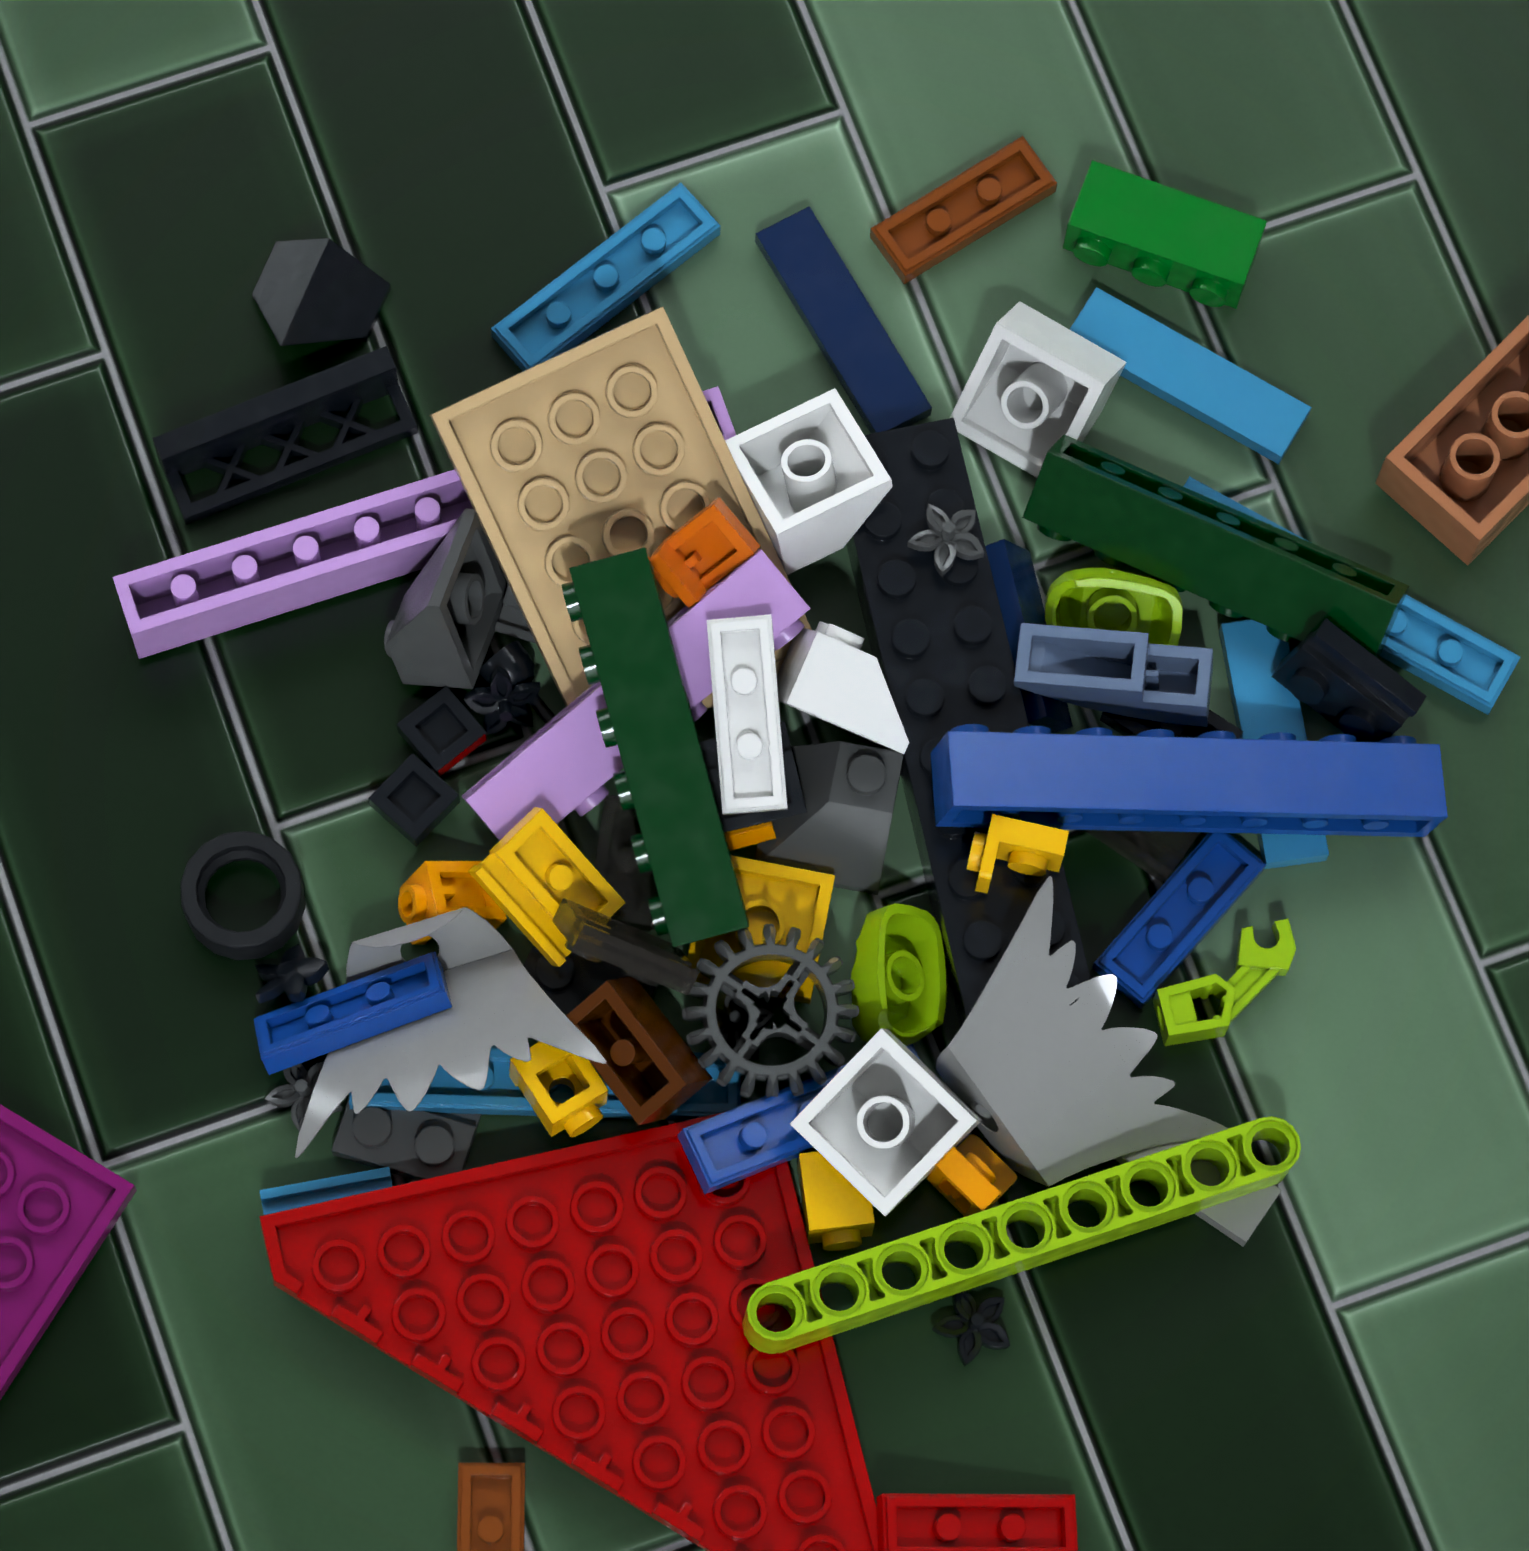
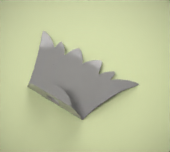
(491, 1006)
(1047, 1074)

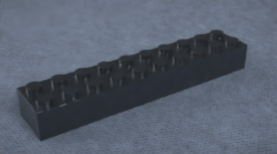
(946, 668)

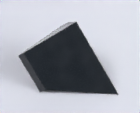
(318, 293)

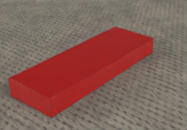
(976, 1522)

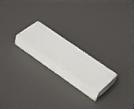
(747, 714)

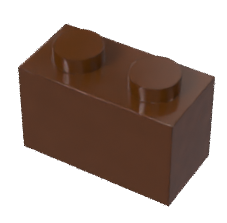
(643, 1053)

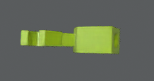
(1254, 972)

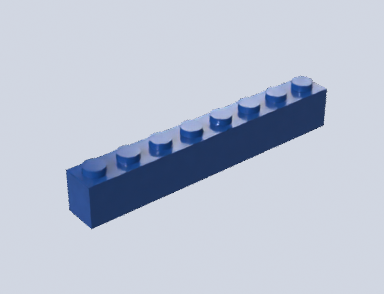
(1188, 782)

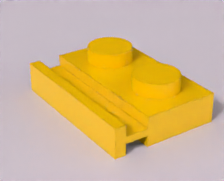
(534, 872)

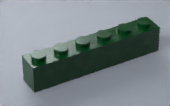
(1208, 548)
(658, 748)

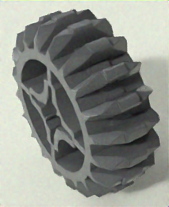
(801, 967)

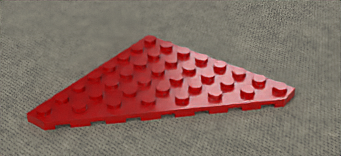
(604, 1324)

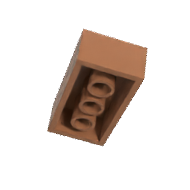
(1469, 457)

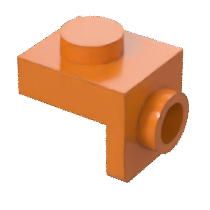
(702, 553)

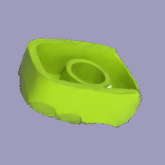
(1115, 602)
(899, 974)

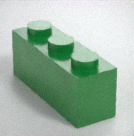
(1163, 235)

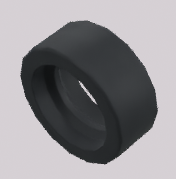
(239, 847)

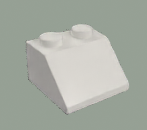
(1034, 388)
(810, 478)
(840, 685)
(885, 1121)

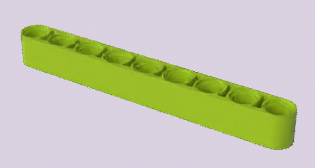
(999, 1257)

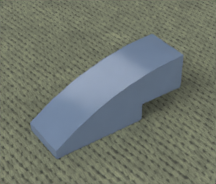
(1116, 672)

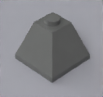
(449, 611)
(848, 815)

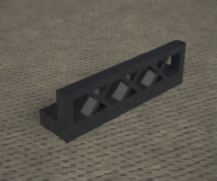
(276, 415)

